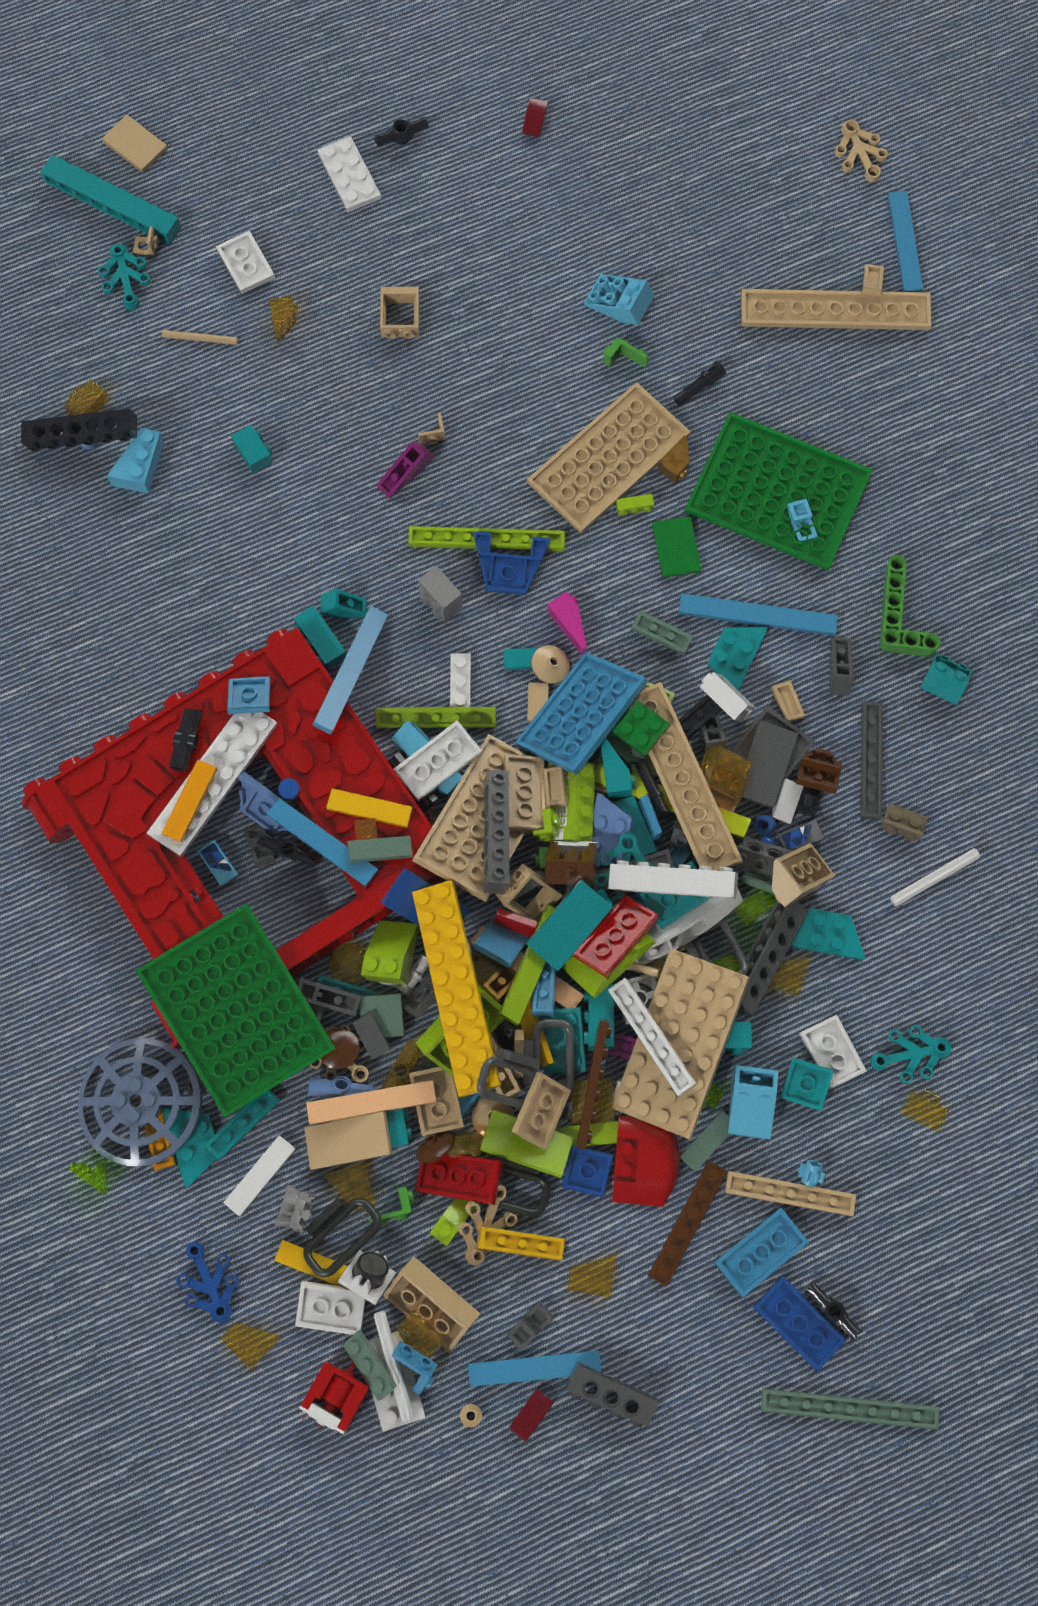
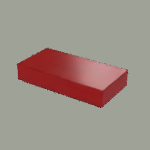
(514, 922)

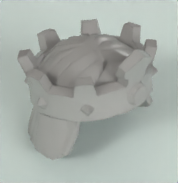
(295, 1209)

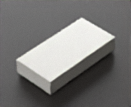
(786, 801)

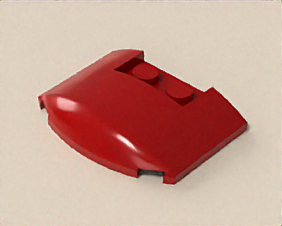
(644, 1163)

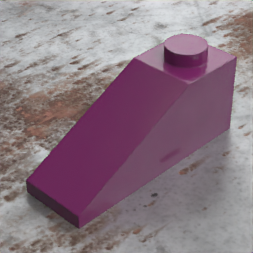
(405, 468)

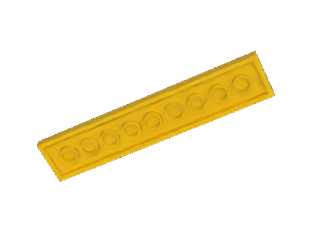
(455, 986)

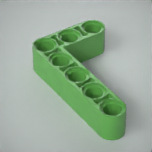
(895, 613)

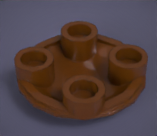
(346, 1049)

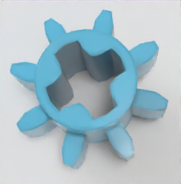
(811, 1173)

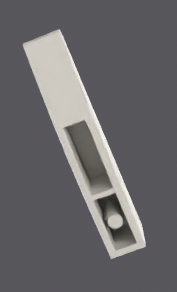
(688, 927)

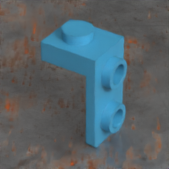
(418, 1363)

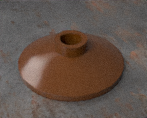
(435, 1147)

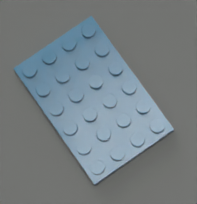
(581, 712)

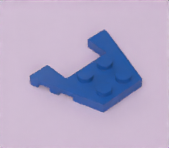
(509, 572)

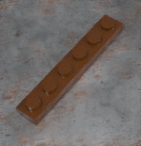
(595, 1074)
(687, 1223)

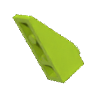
(448, 1224)

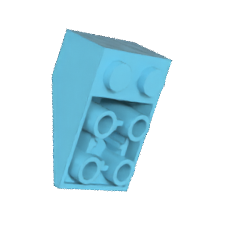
(620, 298)
(752, 1102)

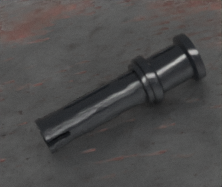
(705, 379)

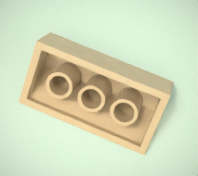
(799, 874)
(433, 1300)

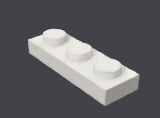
(460, 680)

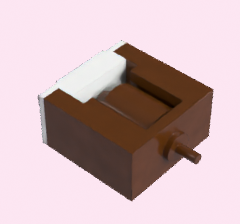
(571, 861)

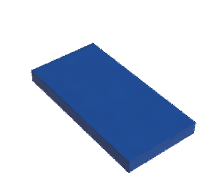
(400, 896)
(799, 1323)

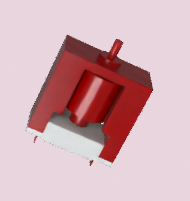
(339, 1390)

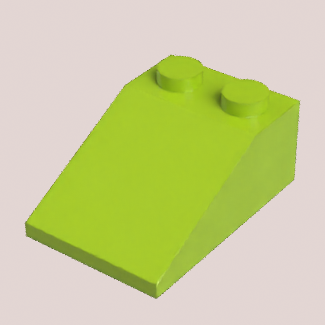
(390, 953)

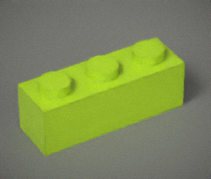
(635, 504)

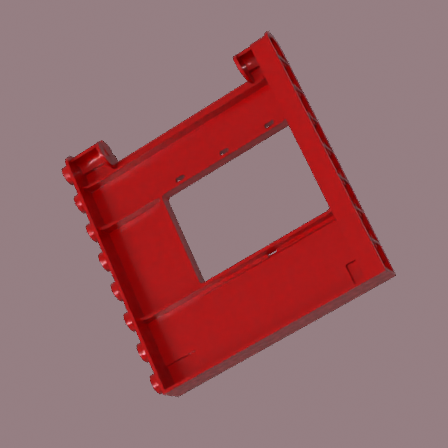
(128, 782)

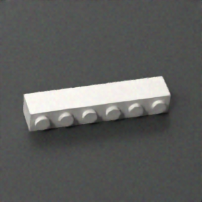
(673, 881)

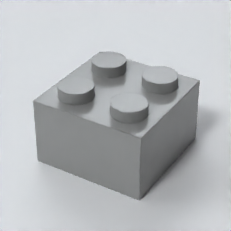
(440, 594)

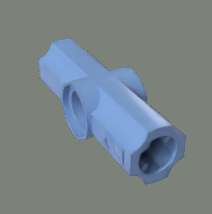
(334, 1088)

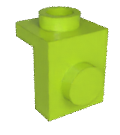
(551, 822)

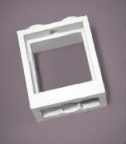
(727, 696)

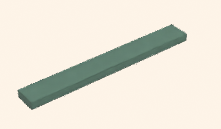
(850, 1409)

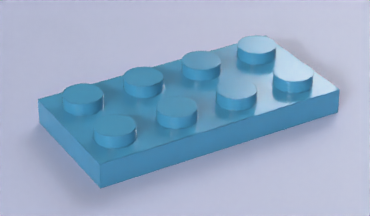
(761, 1252)

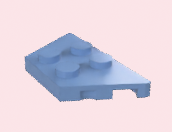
(256, 802)
(608, 826)

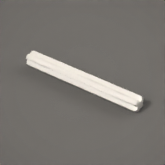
(935, 877)
(393, 1366)

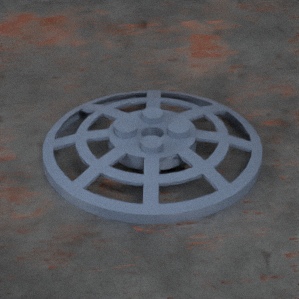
(150, 1104)

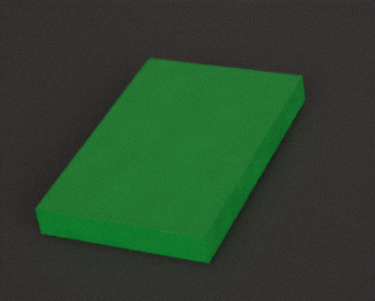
(676, 547)

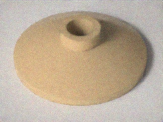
(545, 669)
(483, 1109)

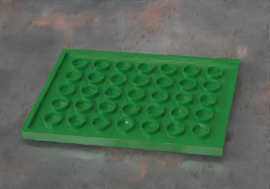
(761, 471)
(235, 1010)

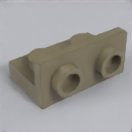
(903, 822)

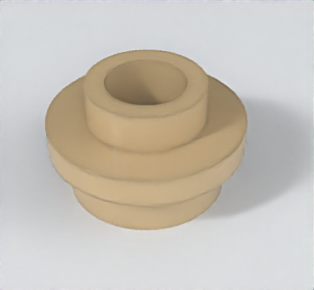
(478, 1415)

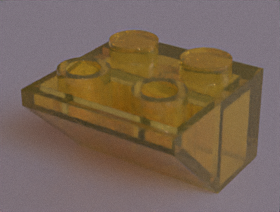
(726, 770)

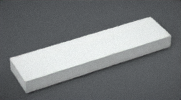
(259, 1176)

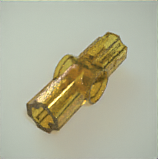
(407, 1058)

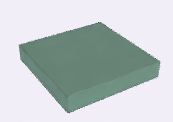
(387, 1012)

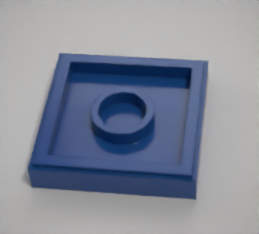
(587, 1171)

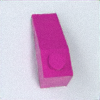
(567, 616)

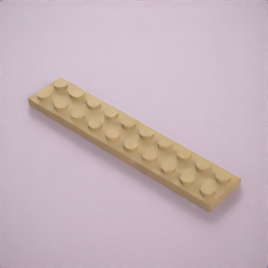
(835, 309)
(688, 788)

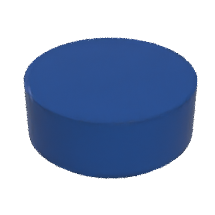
(289, 789)

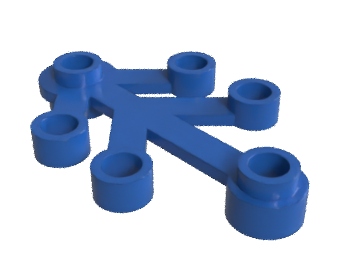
(210, 1285)

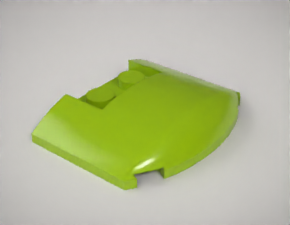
(594, 982)

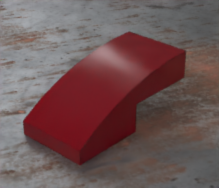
(535, 117)
(531, 1415)

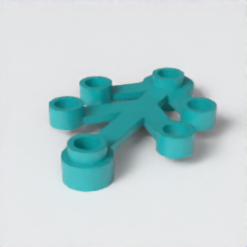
(123, 273)
(627, 851)
(915, 1053)

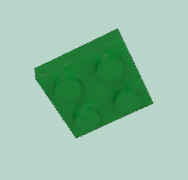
(641, 728)

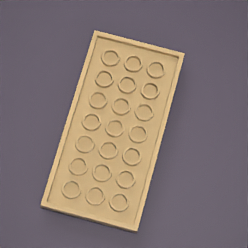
(608, 457)
(457, 838)
(696, 1013)

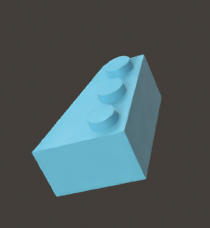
(138, 462)

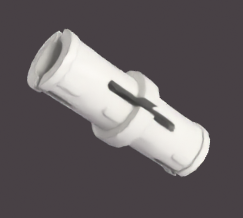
(415, 975)

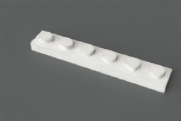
(652, 1037)

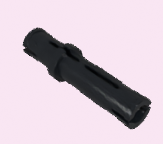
(655, 795)

